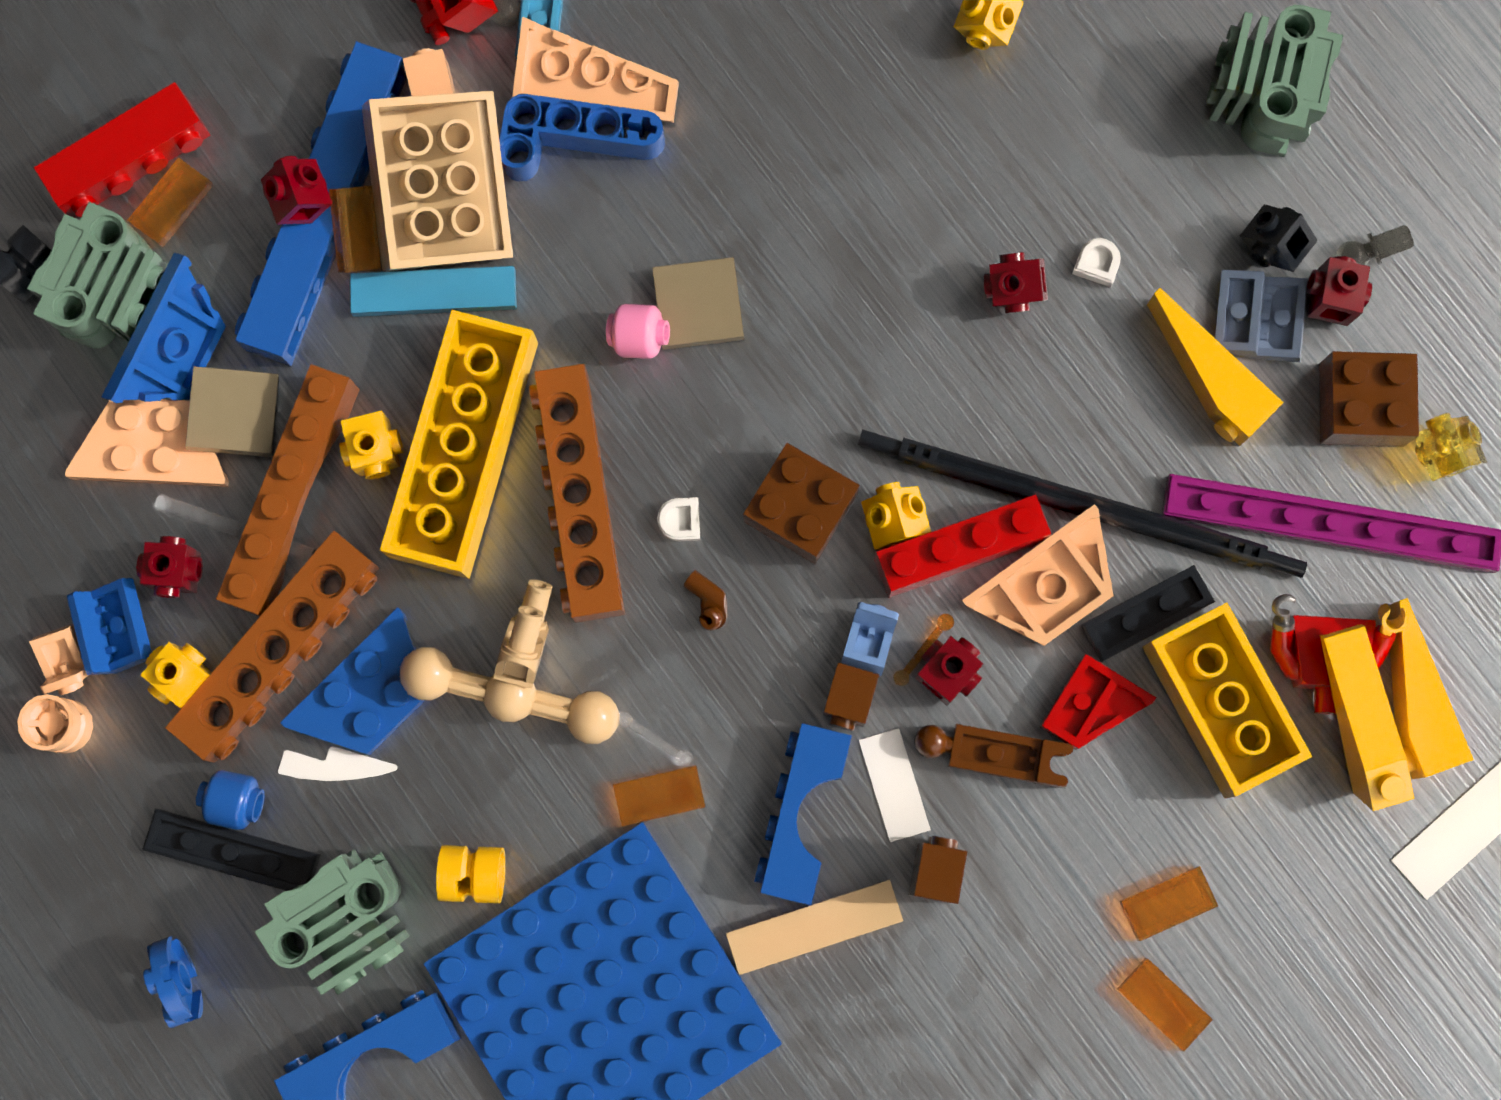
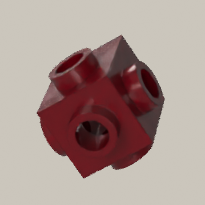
(296, 190)
(1031, 282)
(1339, 290)
(183, 570)
(939, 680)

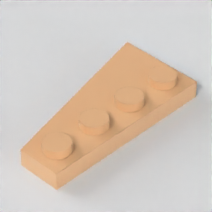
(572, 70)

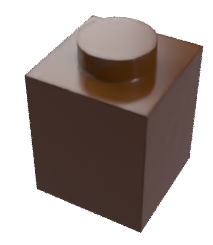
(850, 697)

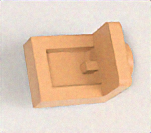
(59, 660)

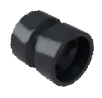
(21, 261)

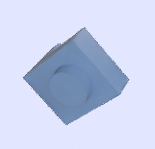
(870, 637)

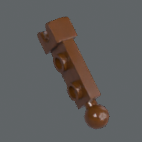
(995, 753)

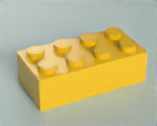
(1226, 701)

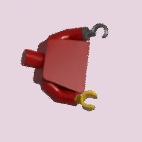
(1300, 653)

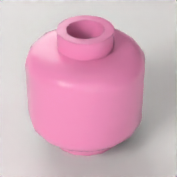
(637, 331)

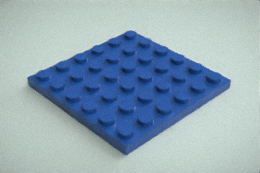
(604, 987)

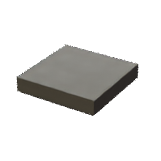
(699, 302)
(232, 411)

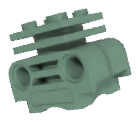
(1277, 77)
(96, 278)
(336, 921)

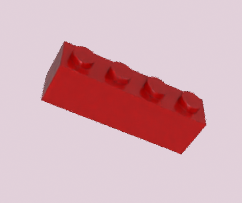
(123, 151)
(962, 546)

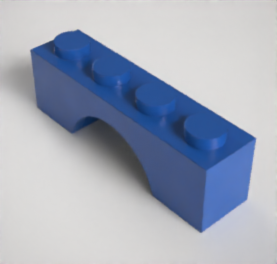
(817, 758)
(415, 1031)

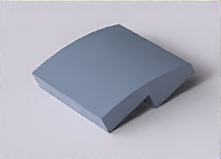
(1261, 315)

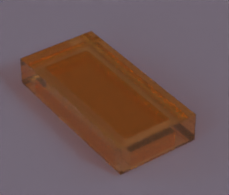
(170, 202)
(355, 229)
(659, 796)
(1168, 903)
(1164, 1004)

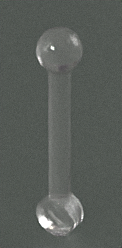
(683, 757)

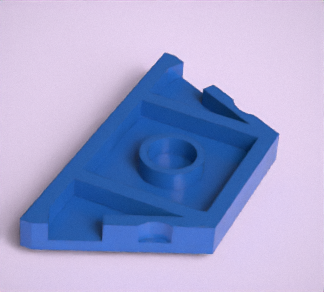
(171, 338)
(363, 694)

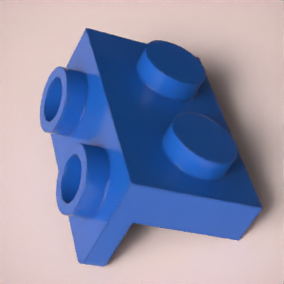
(109, 627)

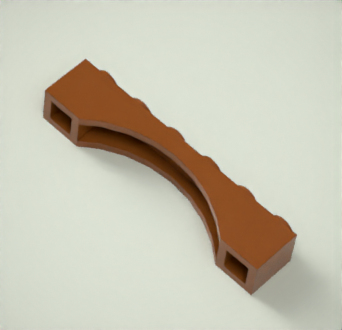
(265, 543)

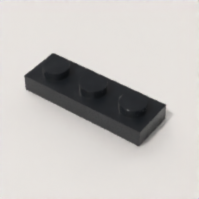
(1147, 613)

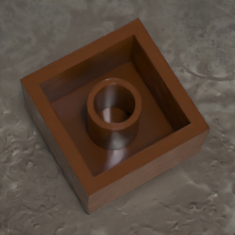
(1368, 399)
(801, 503)

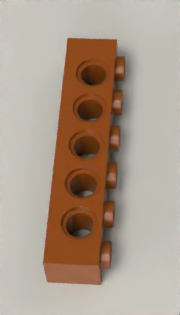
(571, 387)
(195, 720)

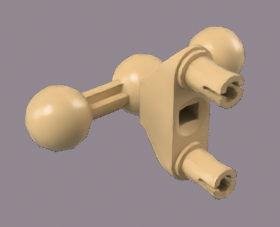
(511, 690)

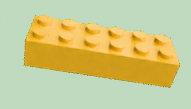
(460, 444)

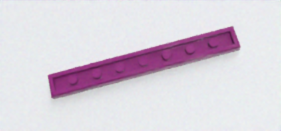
(1332, 523)

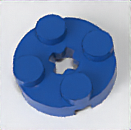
(171, 979)

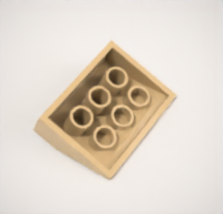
(437, 180)

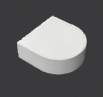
(1098, 261)
(680, 519)

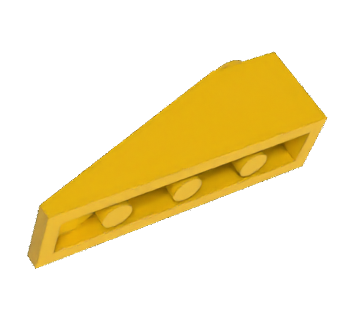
(1224, 386)
(1421, 705)
(1365, 721)

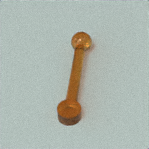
(944, 623)

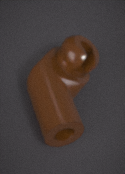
(712, 600)

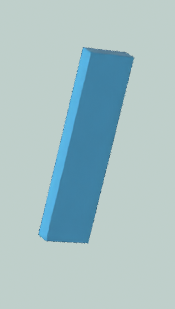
(433, 291)

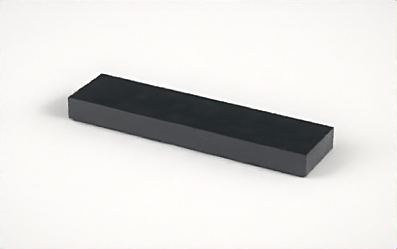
(229, 851)

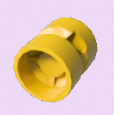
(470, 874)

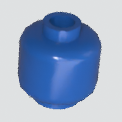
(230, 800)

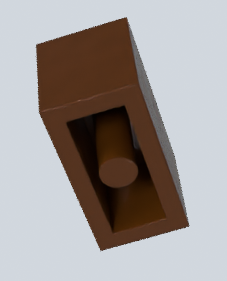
(938, 870)

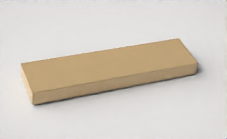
(814, 927)

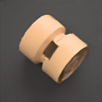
(55, 724)

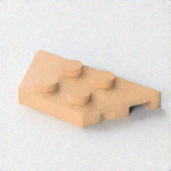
(144, 445)
(1050, 583)

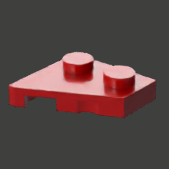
(1093, 703)

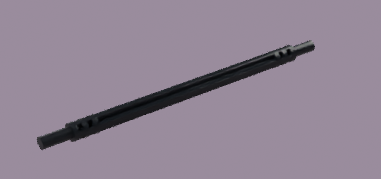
(1078, 501)

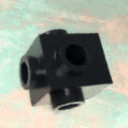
(1278, 238)

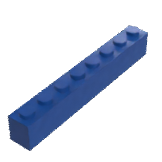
(305, 252)

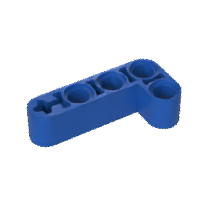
(580, 137)

